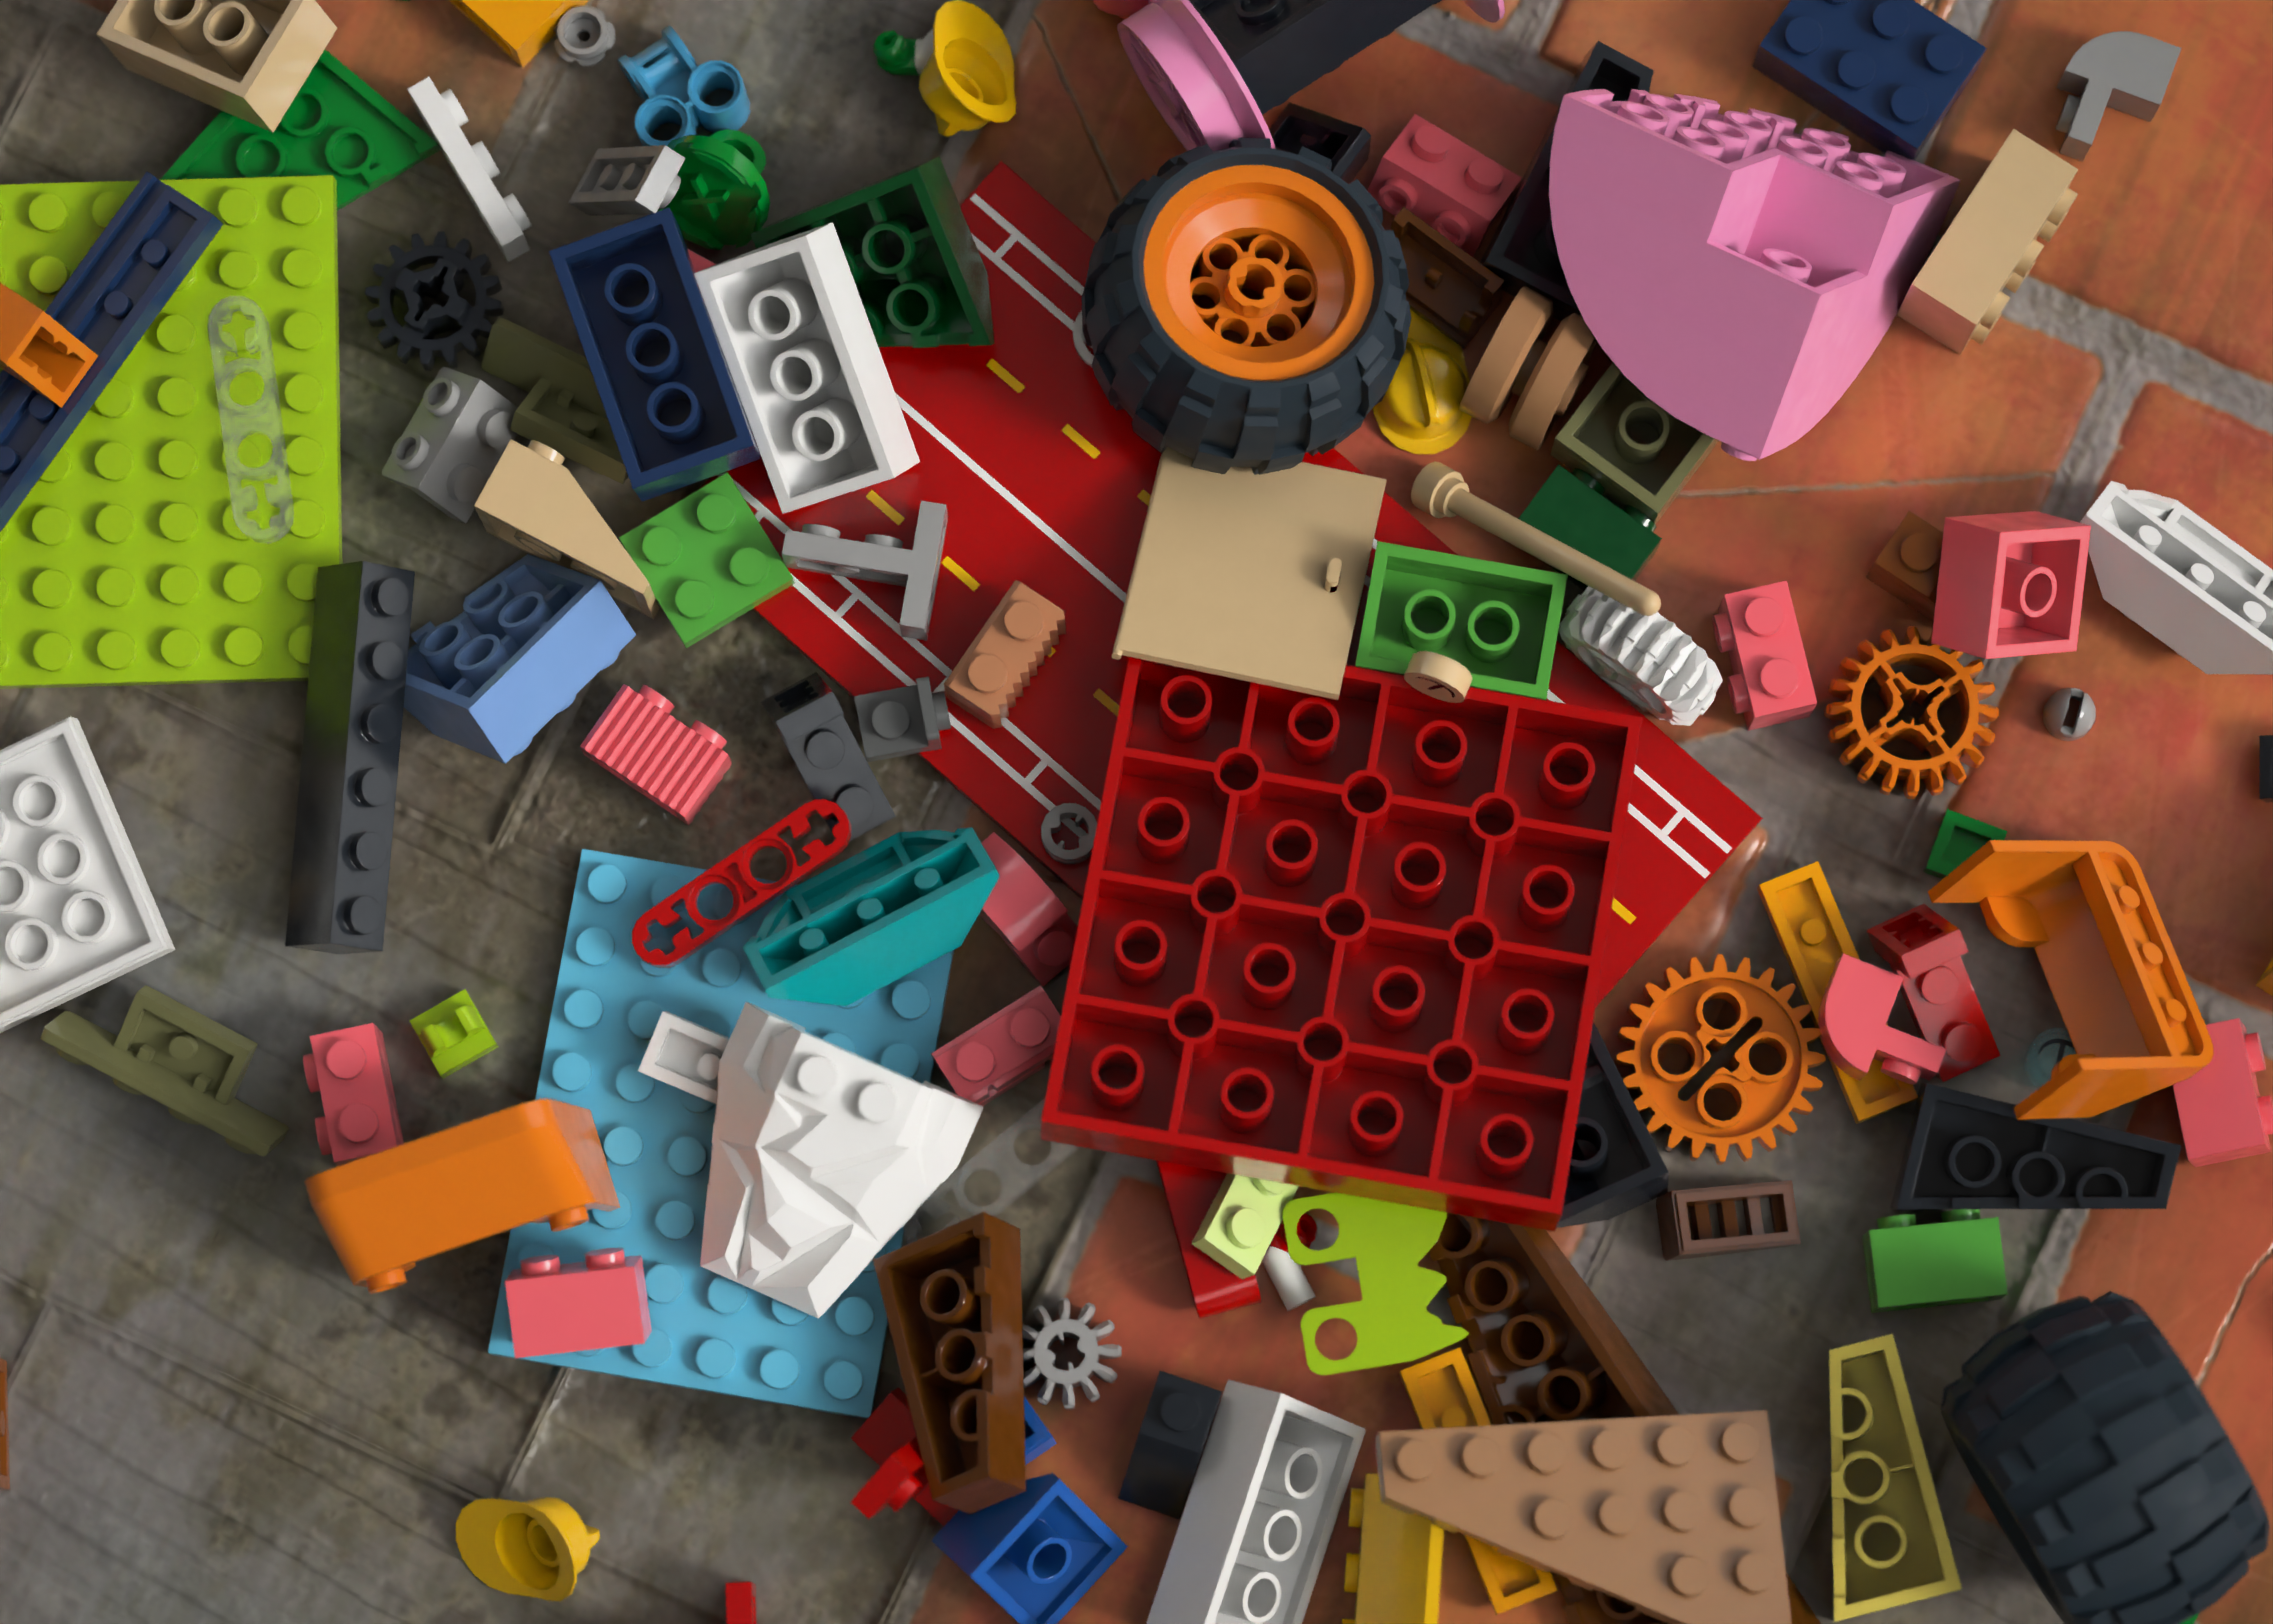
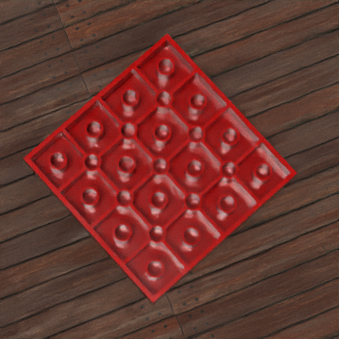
(1345, 938)

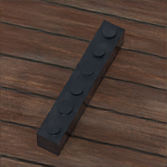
(350, 758)

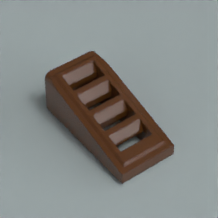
(1675, 1226)

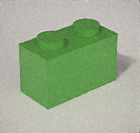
(1934, 1262)

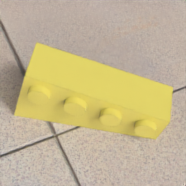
(1884, 1501)

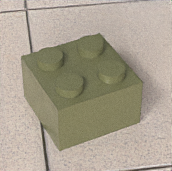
(1631, 446)

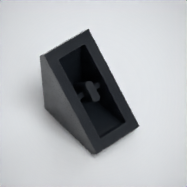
(1328, 136)

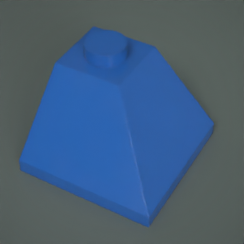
(1033, 1550)

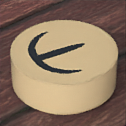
(1438, 676)

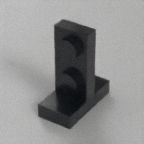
(828, 753)

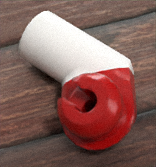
(1283, 1271)

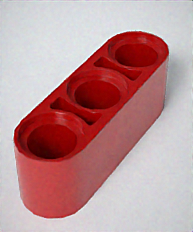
(1189, 1197)

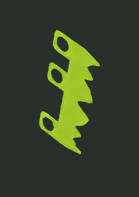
(1395, 1292)

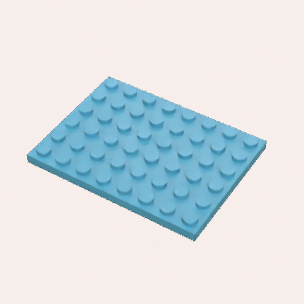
(659, 1145)

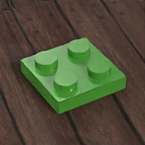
(707, 560)

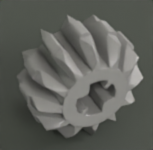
(1087, 1348)

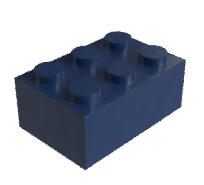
(1871, 66)

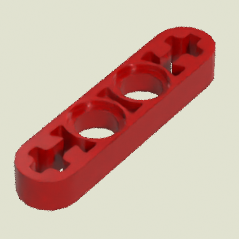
(747, 892)

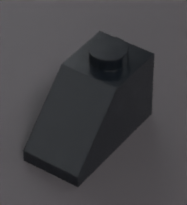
(1170, 1444)

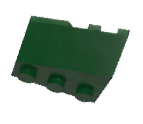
(907, 258)

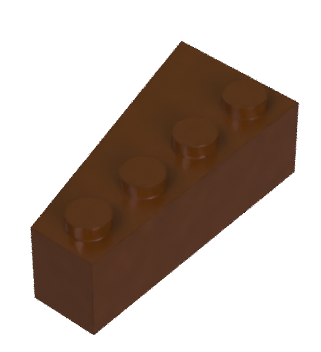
(960, 1356)

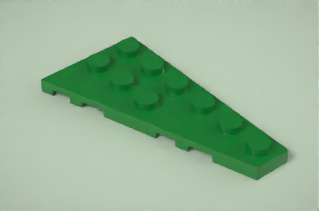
(329, 129)

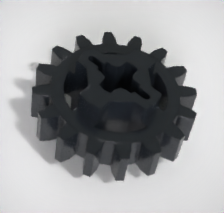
(412, 287)

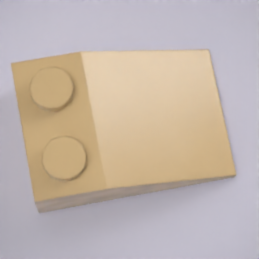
(547, 514)

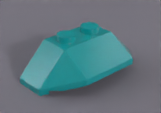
(873, 917)

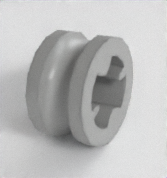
(1052, 825)

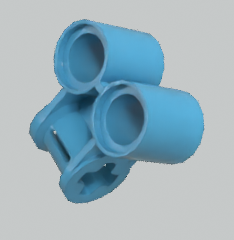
(676, 89)

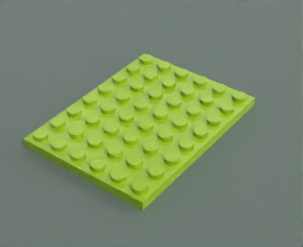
(129, 538)

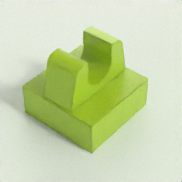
(454, 1033)

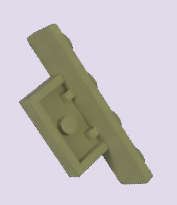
(562, 399)
(176, 1060)

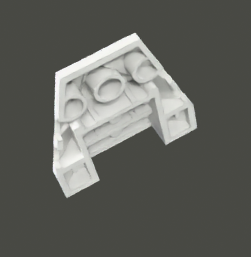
(817, 1160)

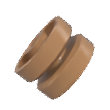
(1527, 366)

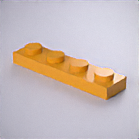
(1812, 942)
(1448, 1398)

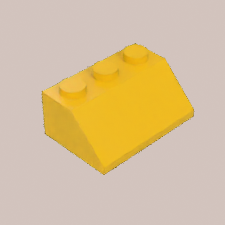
(1396, 1562)

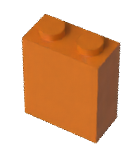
(40, 349)

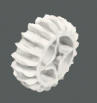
(1641, 657)

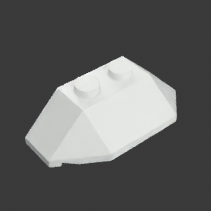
(2182, 580)

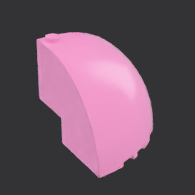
(1733, 257)

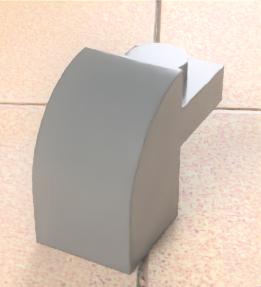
(2113, 71)

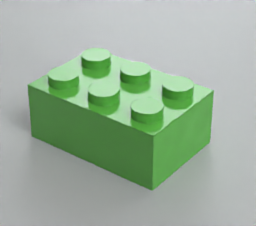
(1476, 611)

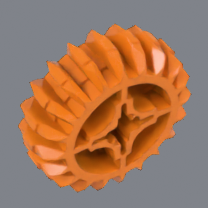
(1925, 736)

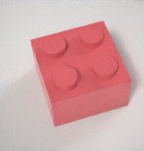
(2010, 584)

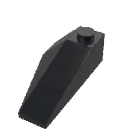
(1612, 1151)

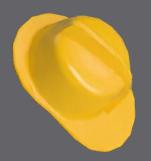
(969, 70)
(1425, 393)
(525, 1546)

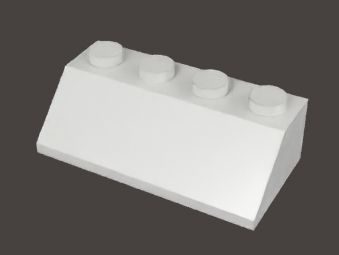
(807, 368)
(1258, 1512)

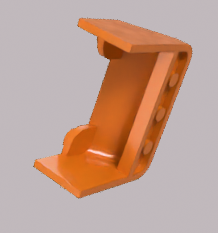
(2103, 961)
(461, 1187)

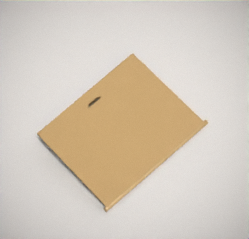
(1244, 569)

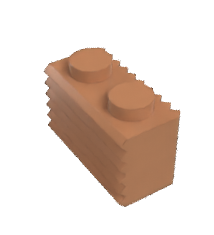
(1005, 654)

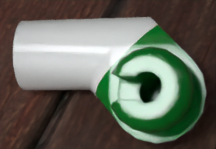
(902, 55)

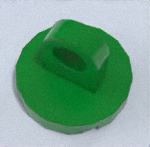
(720, 189)

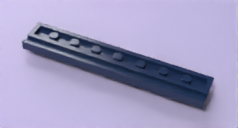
(108, 309)

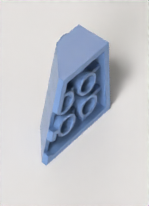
(513, 656)

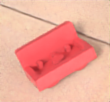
(1443, 184)

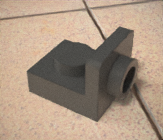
(902, 720)

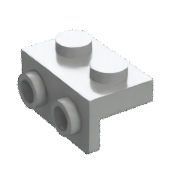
(452, 443)

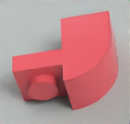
(1027, 914)
(1855, 1026)

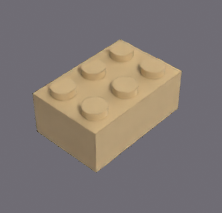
(222, 52)
(1990, 244)

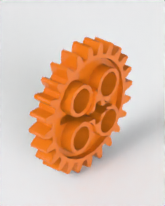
(1760, 1099)

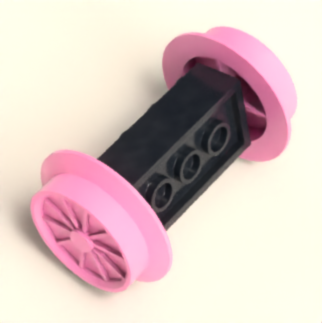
(1231, 61)

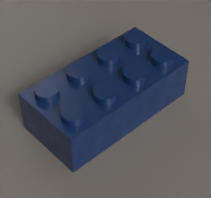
(654, 355)

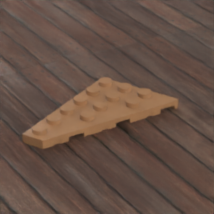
(1636, 1507)

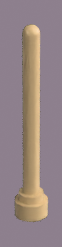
(1443, 493)

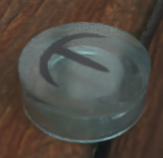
(2045, 1052)

